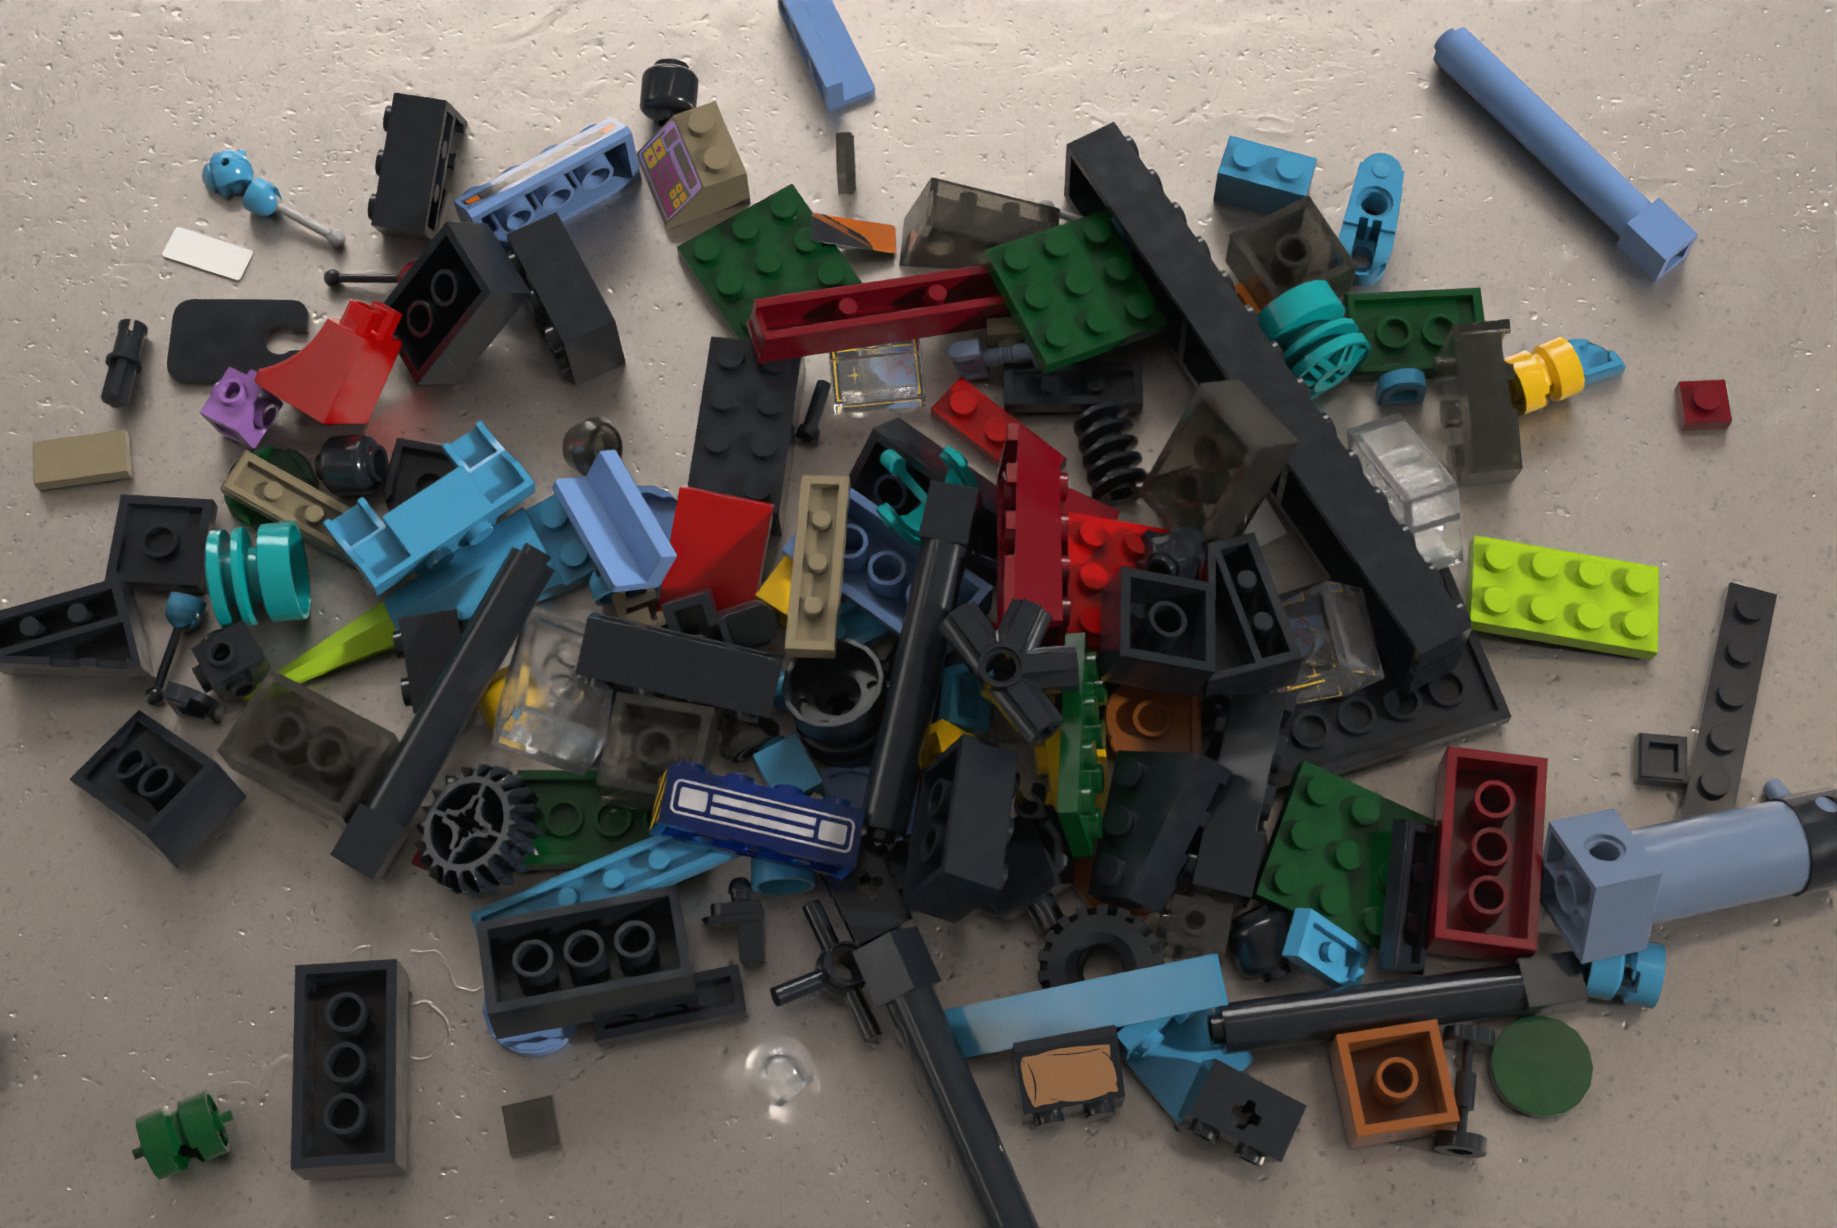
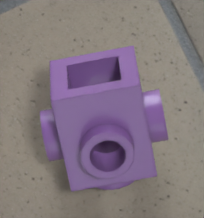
(241, 408)

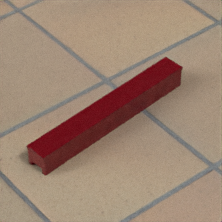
(873, 313)

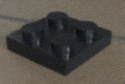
(161, 542)

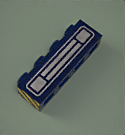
(757, 820)

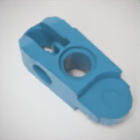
(1378, 190)

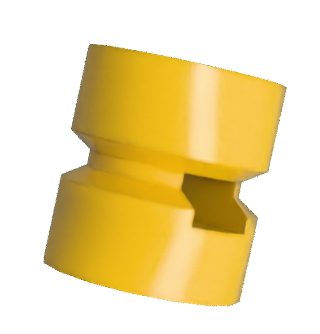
(1548, 372)

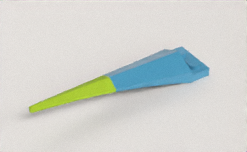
(456, 585)

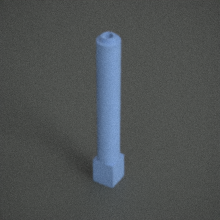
(1647, 231)

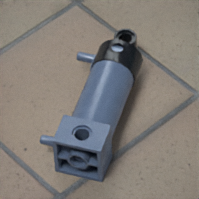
(1615, 881)

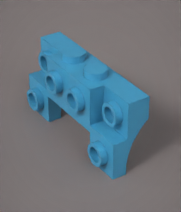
(439, 518)

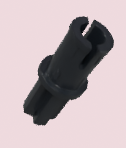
(123, 363)

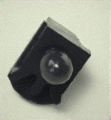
(746, 915)

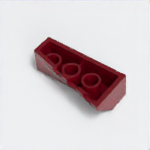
(1032, 528)

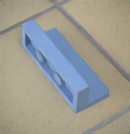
(827, 51)
(616, 525)

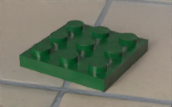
(762, 255)
(1074, 291)
(1332, 852)

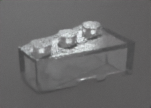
(1414, 484)

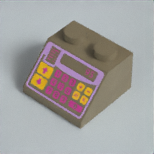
(693, 167)

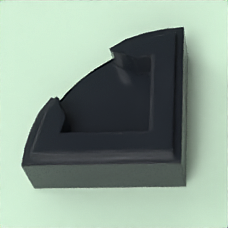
(193, 703)

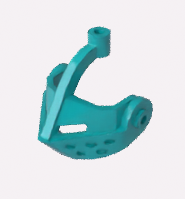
(909, 525)

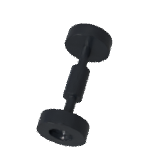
(1469, 1040)

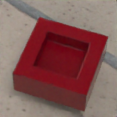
(1703, 405)

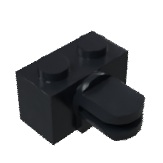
(746, 625)

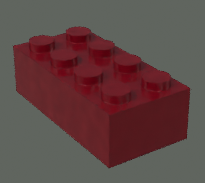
(1488, 855)

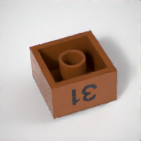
(1393, 1083)

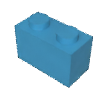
(1262, 176)

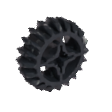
(479, 860)

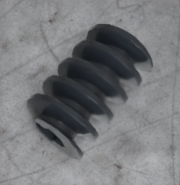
(1108, 453)

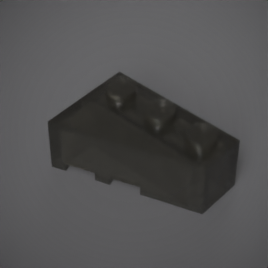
(958, 222)

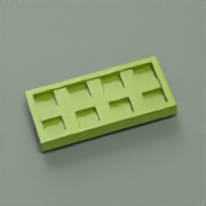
(1563, 597)

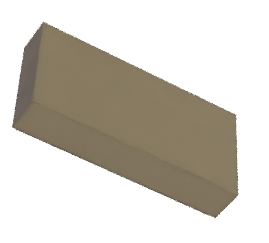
(81, 459)

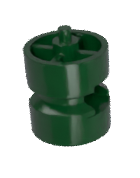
(175, 1137)

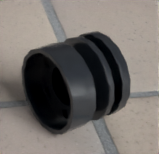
(837, 703)

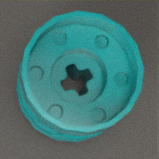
(1315, 335)
(247, 576)

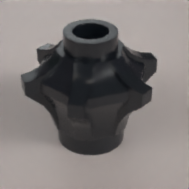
(1174, 552)

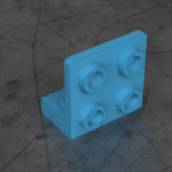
(1169, 1054)

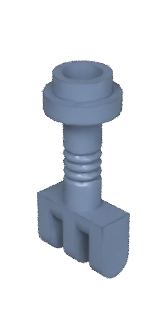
(974, 361)

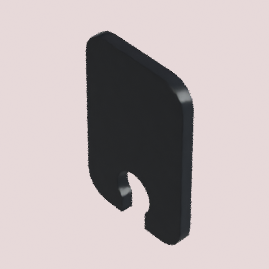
(229, 333)

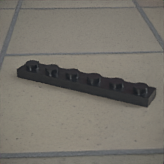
(1728, 701)

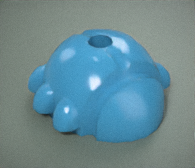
(228, 172)

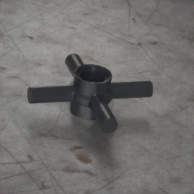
(826, 980)

